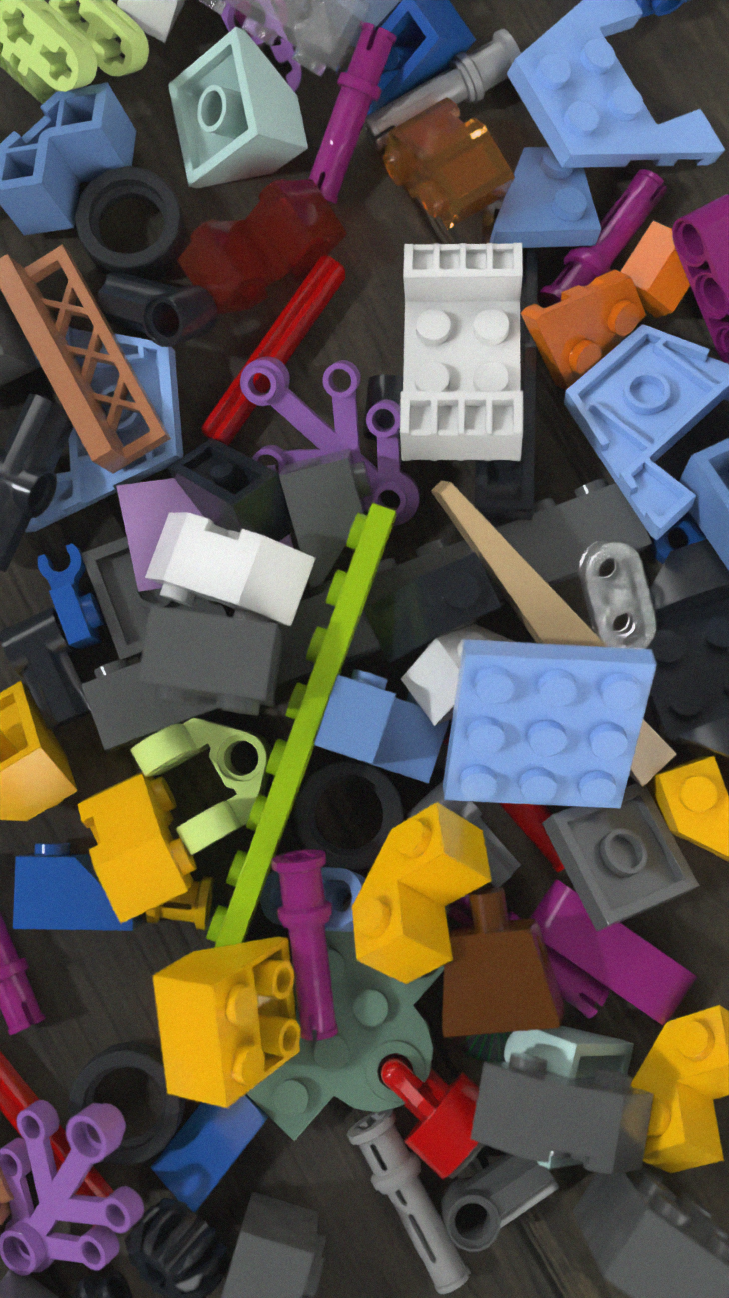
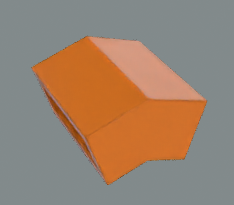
(657, 271)

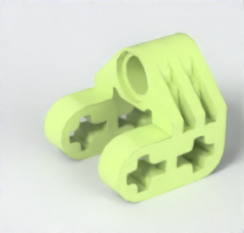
(60, 53)
(182, 742)

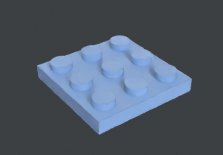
(546, 723)

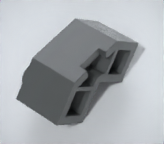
(549, 1114)

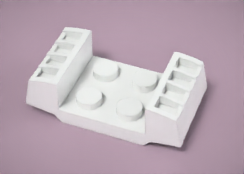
(462, 352)

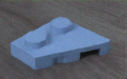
(546, 205)

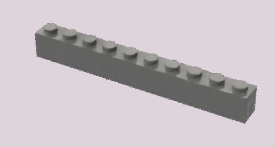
(548, 543)

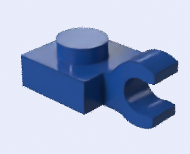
(77, 612)

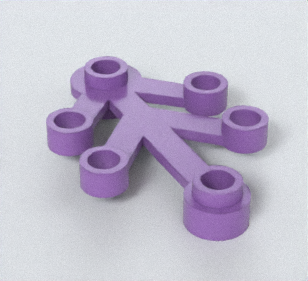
(346, 431)
(29, 1236)

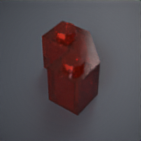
(279, 236)

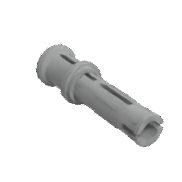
(464, 80)
(397, 1175)

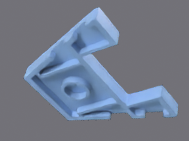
(589, 103)
(639, 407)
(86, 480)

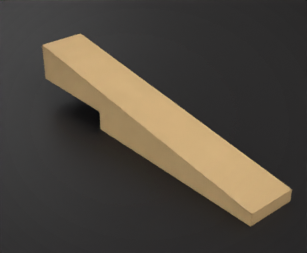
(539, 608)

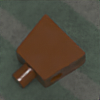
(498, 973)

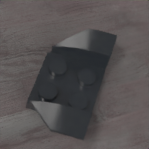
(692, 648)

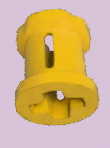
(188, 907)

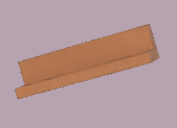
(62, 368)

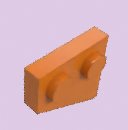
(584, 325)

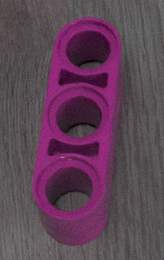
(704, 252)
(613, 955)

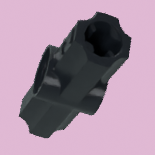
(28, 469)

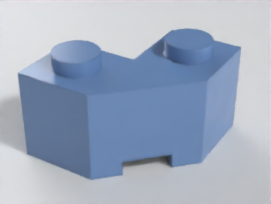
(72, 144)
(379, 728)

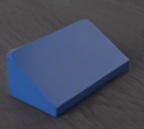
(207, 1148)

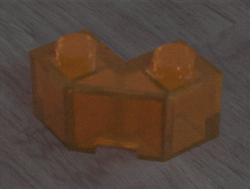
(447, 163)

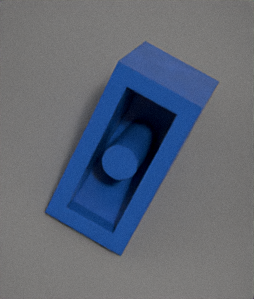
(426, 42)
(62, 892)

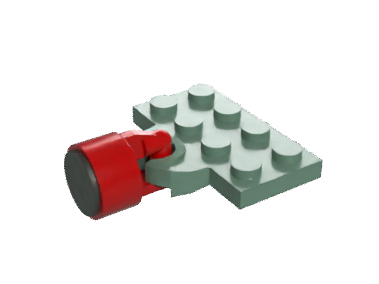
(375, 1064)

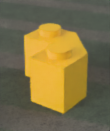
(694, 803)
(135, 849)
(404, 898)
(686, 1074)

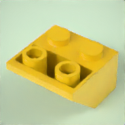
(226, 1019)

